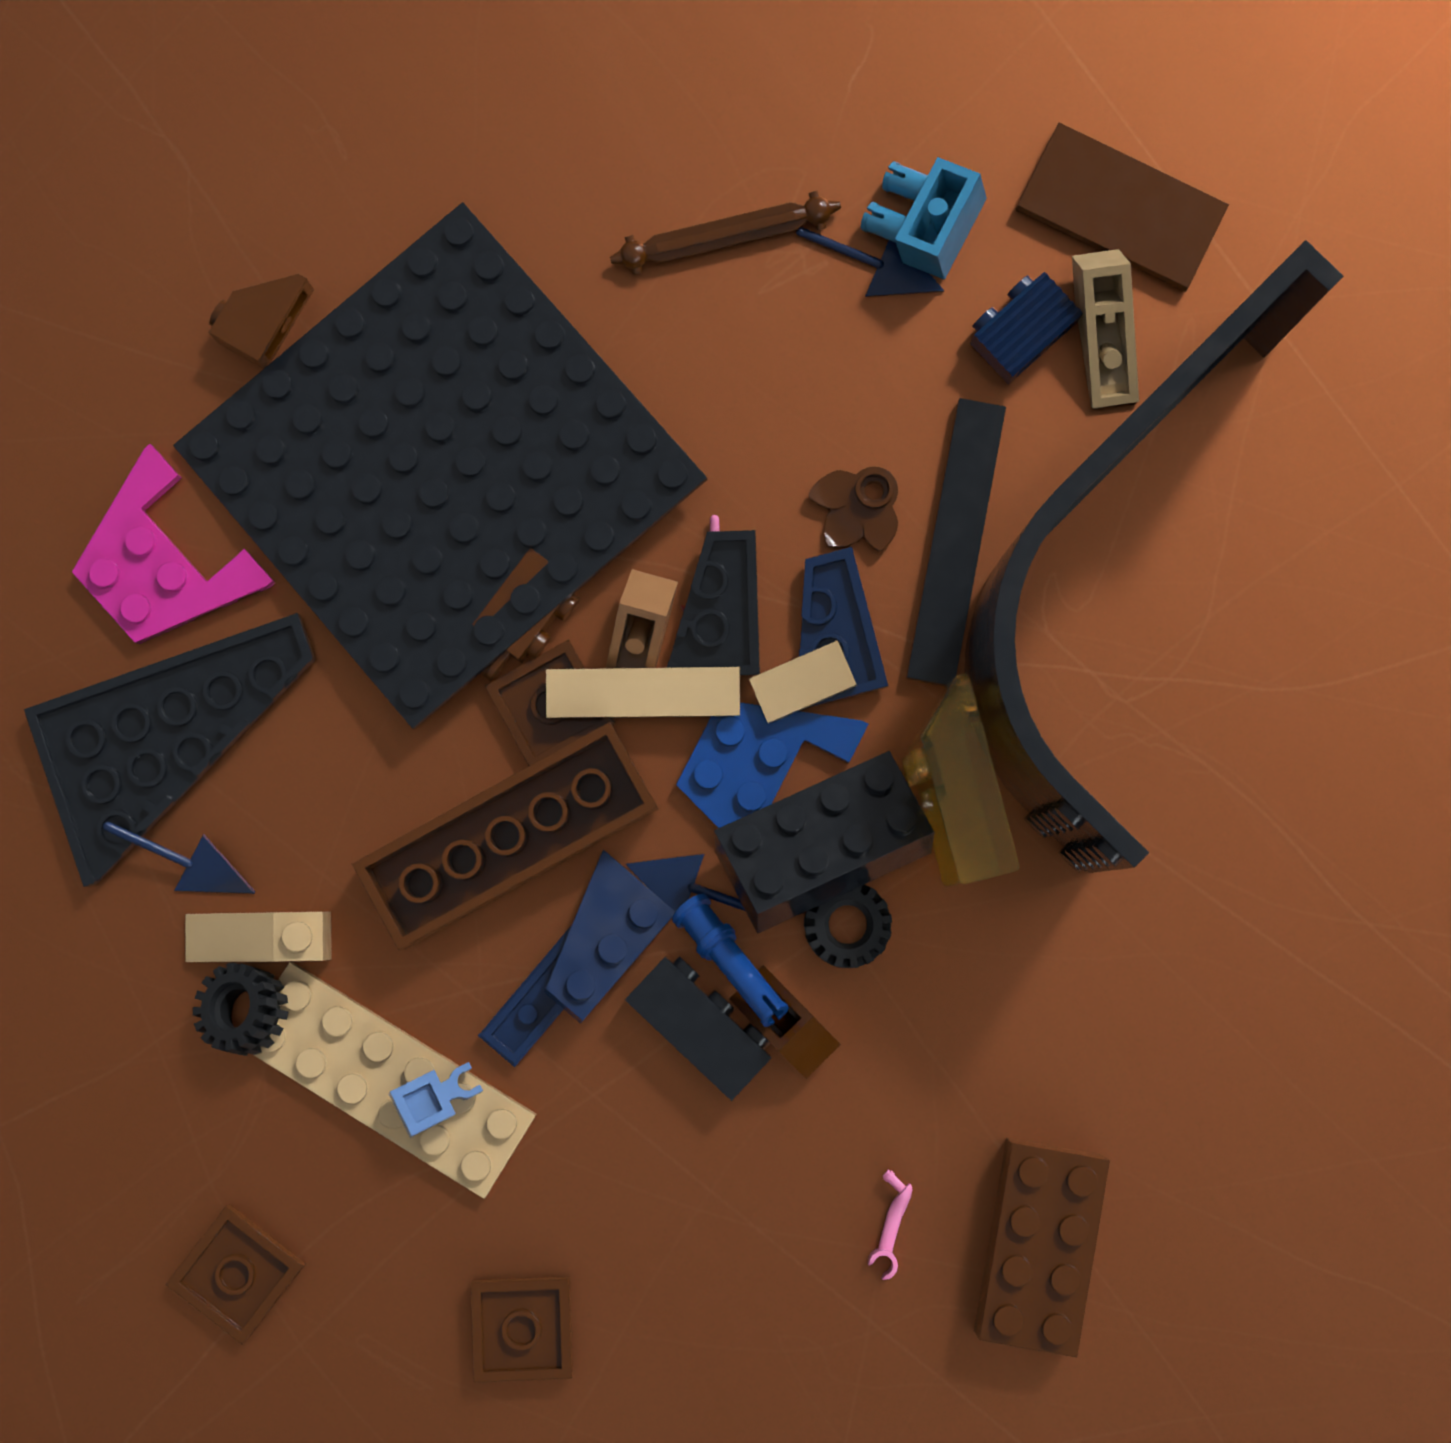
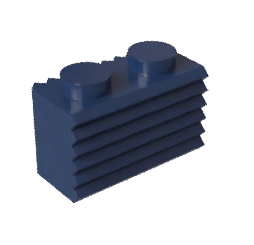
(1025, 326)

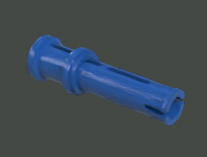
(717, 943)

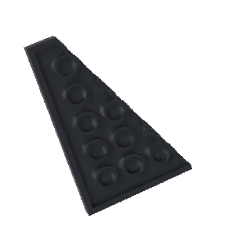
(149, 735)

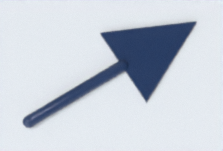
(891, 275)
(203, 872)
(675, 880)

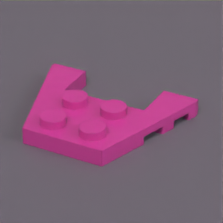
(143, 574)

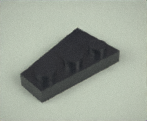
(722, 607)

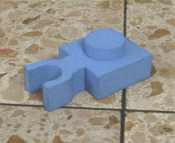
(427, 1100)

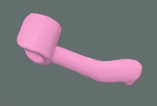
(892, 1223)

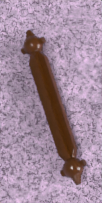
(725, 232)

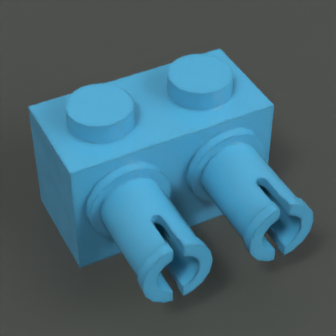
(939, 219)

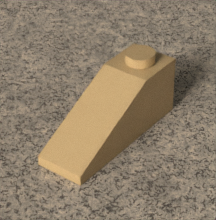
(1107, 326)
(258, 937)

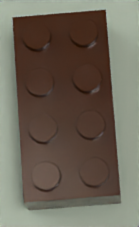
(1041, 1247)

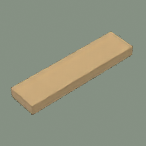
(643, 692)

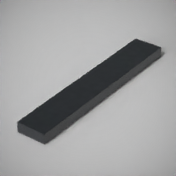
(956, 542)

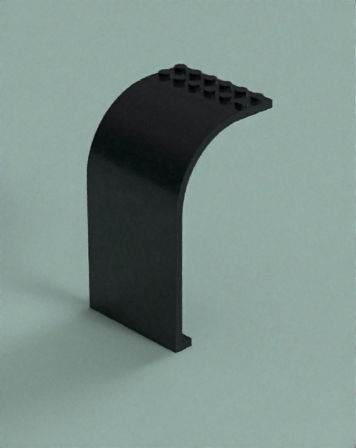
(1019, 754)

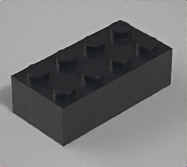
(823, 841)

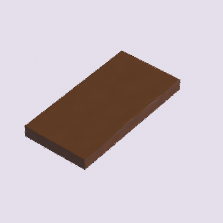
(1122, 206)

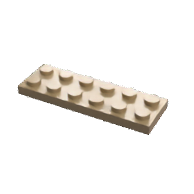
(360, 1057)

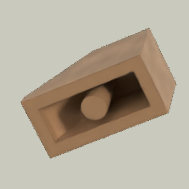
(641, 621)

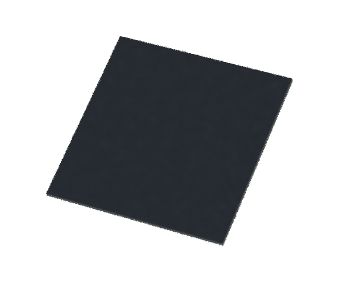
(423, 454)

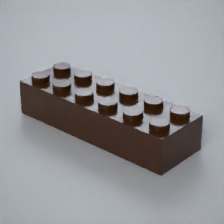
(505, 836)

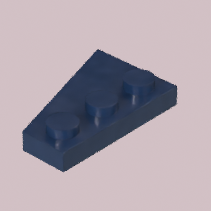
(838, 610)
(606, 937)

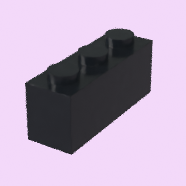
(700, 1026)

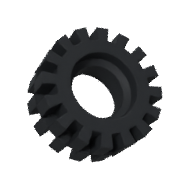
(857, 953)
(218, 1005)

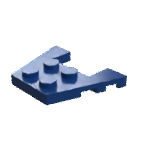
(746, 759)

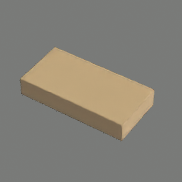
(803, 682)

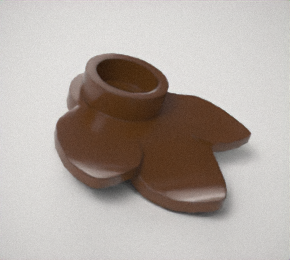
(852, 512)

